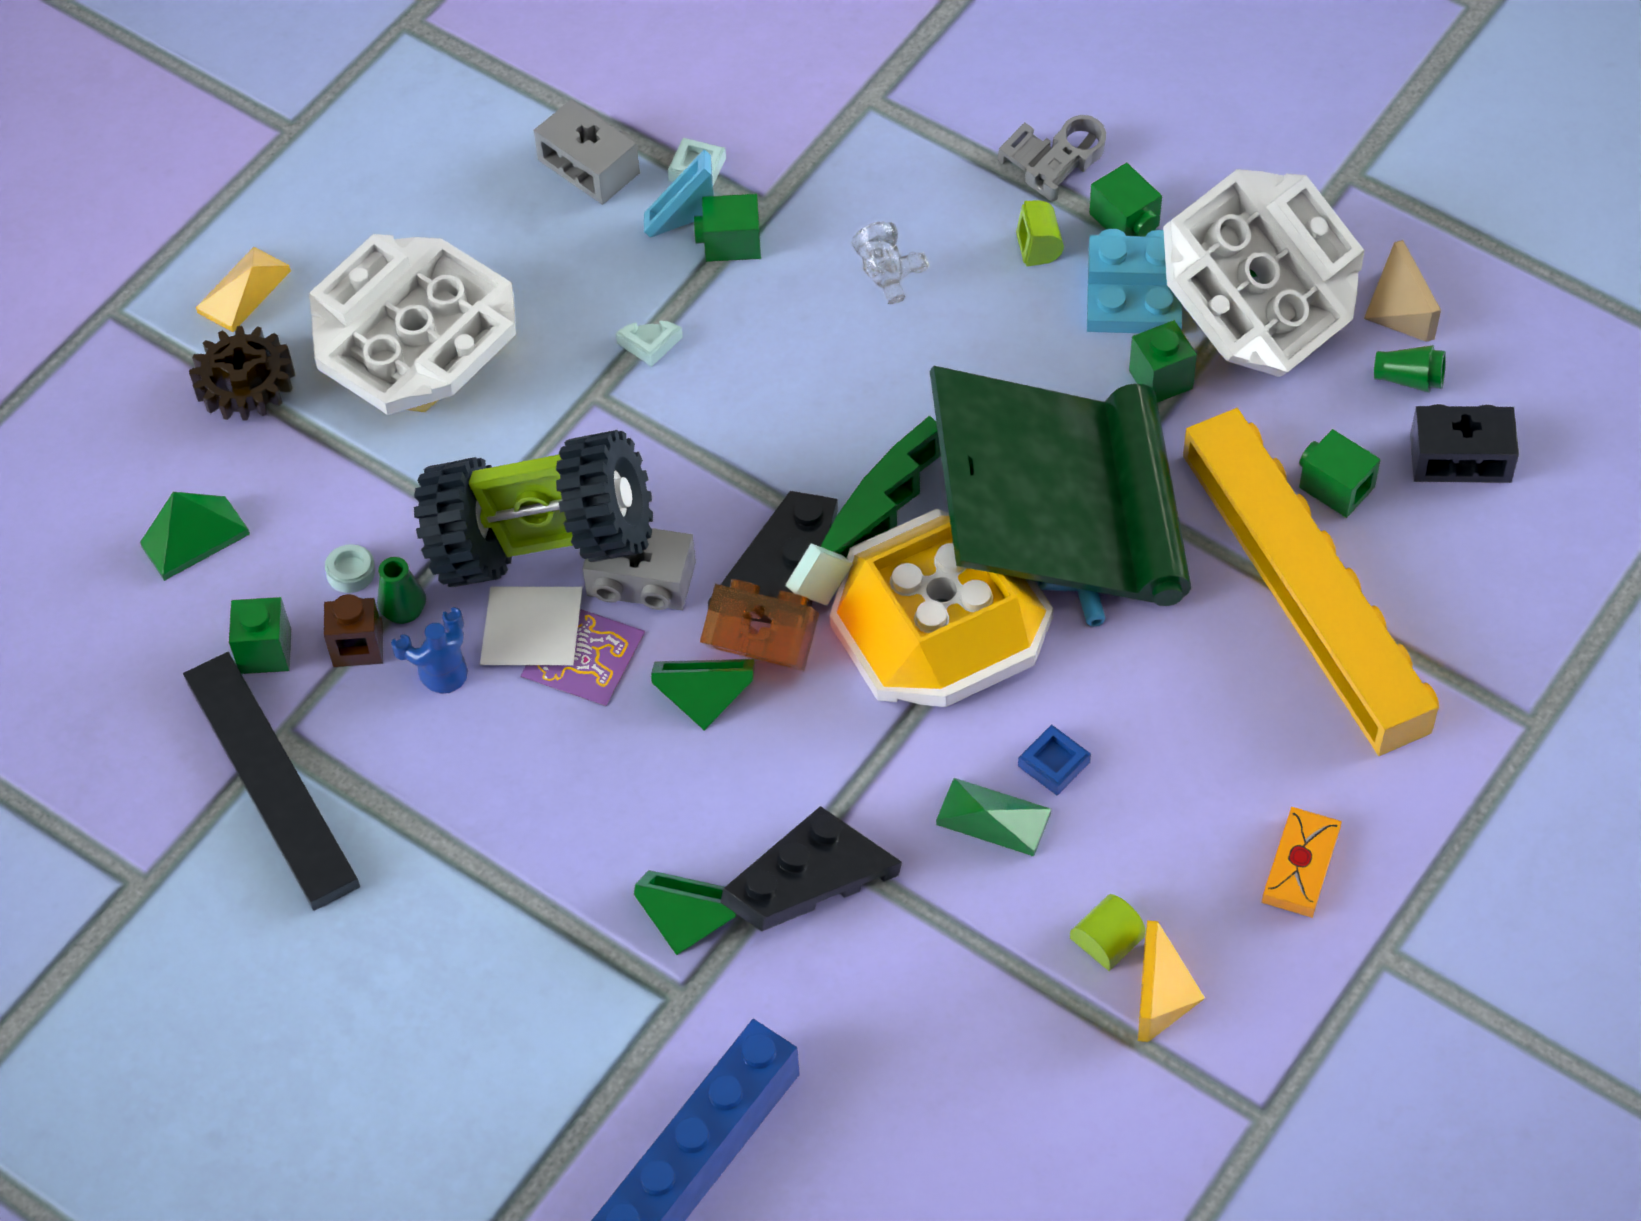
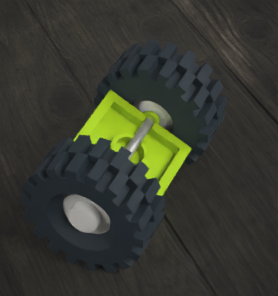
(581, 498)

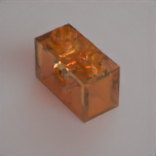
(730, 628)

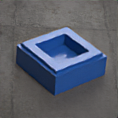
(1054, 759)

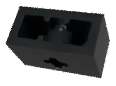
(1464, 444)

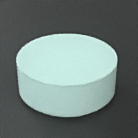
(349, 568)

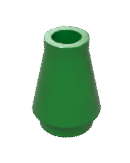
(1412, 367)
(399, 593)

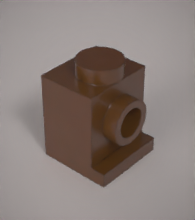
(351, 619)

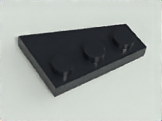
(783, 542)
(807, 867)

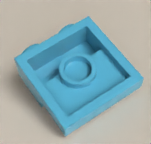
(1128, 283)

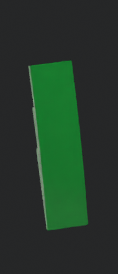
(885, 490)

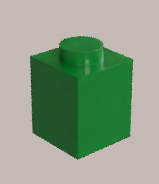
(1125, 202)
(729, 227)
(1163, 360)
(1338, 472)
(260, 635)

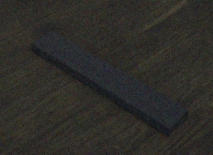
(271, 781)

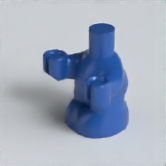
(439, 657)

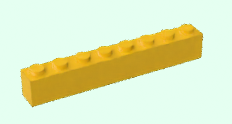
(1311, 582)

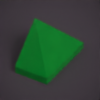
(190, 531)
(703, 686)
(993, 817)
(682, 907)

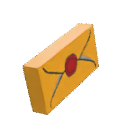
(1301, 862)

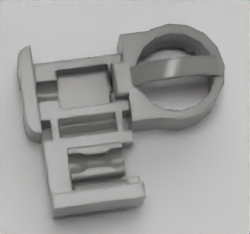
(1056, 162)

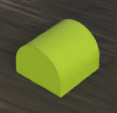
(1038, 233)
(1109, 931)

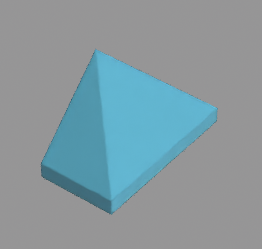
(682, 198)

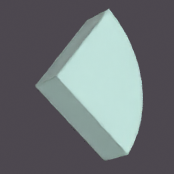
(649, 341)

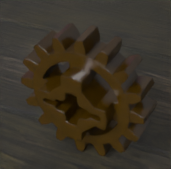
(242, 373)

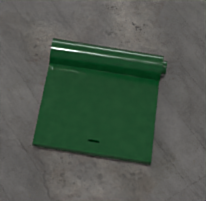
(1060, 486)

